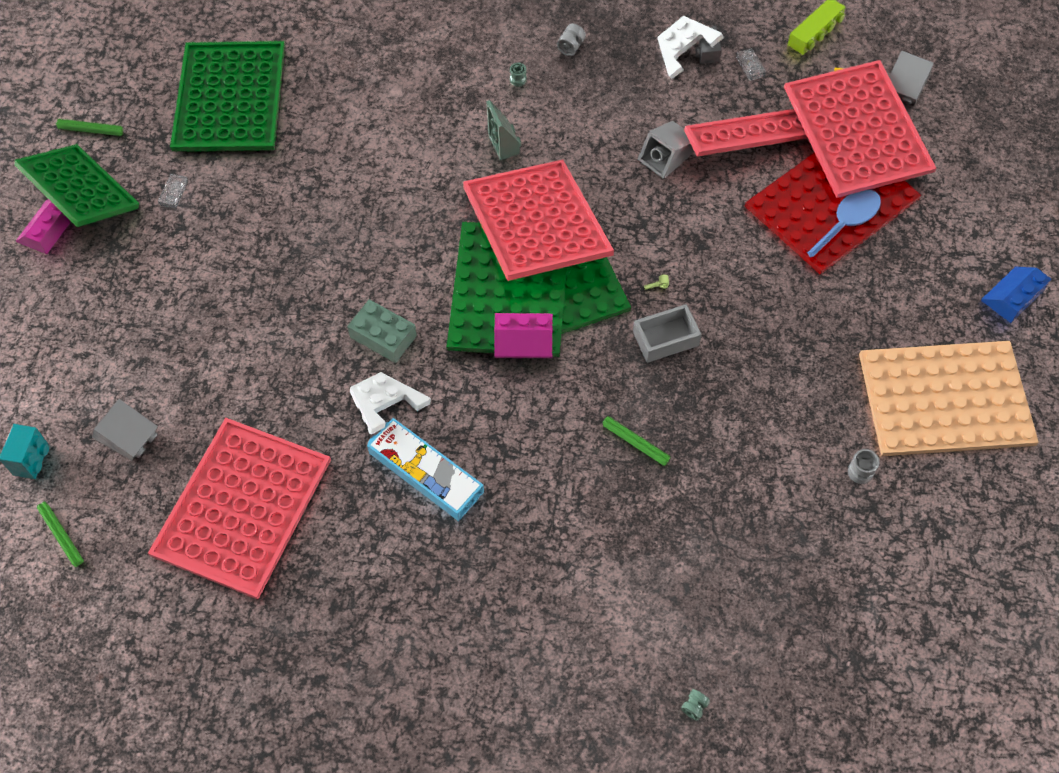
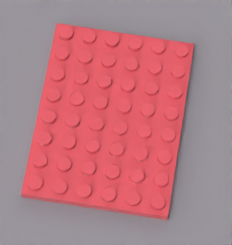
(859, 128)
(537, 219)
(240, 508)

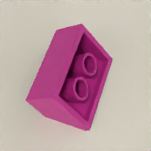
(44, 228)
(523, 335)

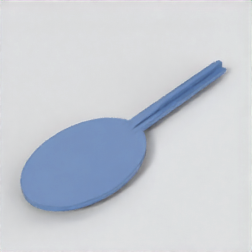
(852, 211)

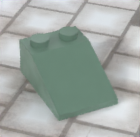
(502, 133)

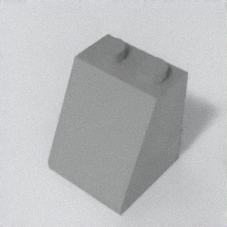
(910, 76)
(665, 149)
(125, 431)

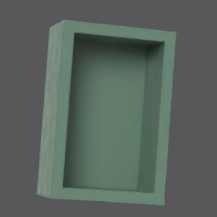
(382, 331)

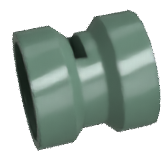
(518, 74)
(695, 704)

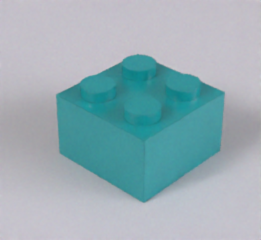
(24, 451)

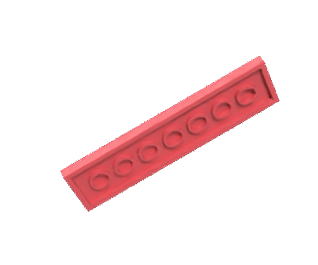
(745, 132)

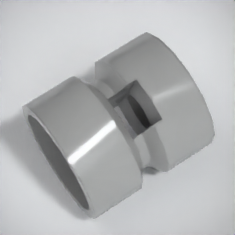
(571, 39)
(863, 466)

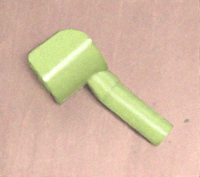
(662, 283)

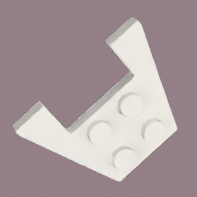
(680, 38)
(380, 393)

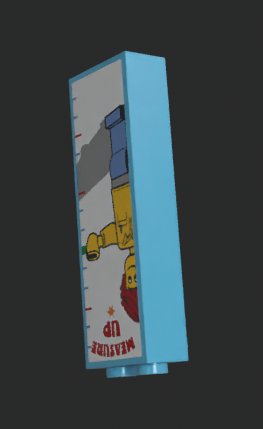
(425, 469)

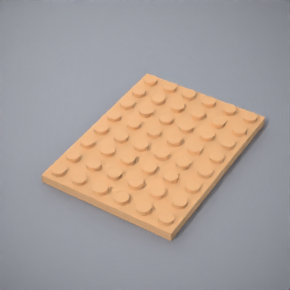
(947, 398)

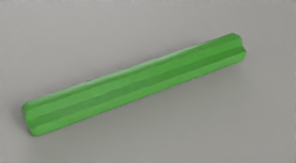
(89, 127)
(636, 440)
(60, 534)

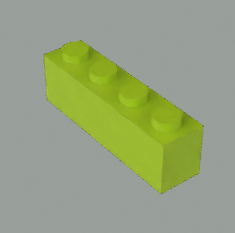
(816, 26)

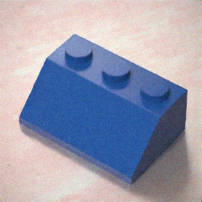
(1016, 292)

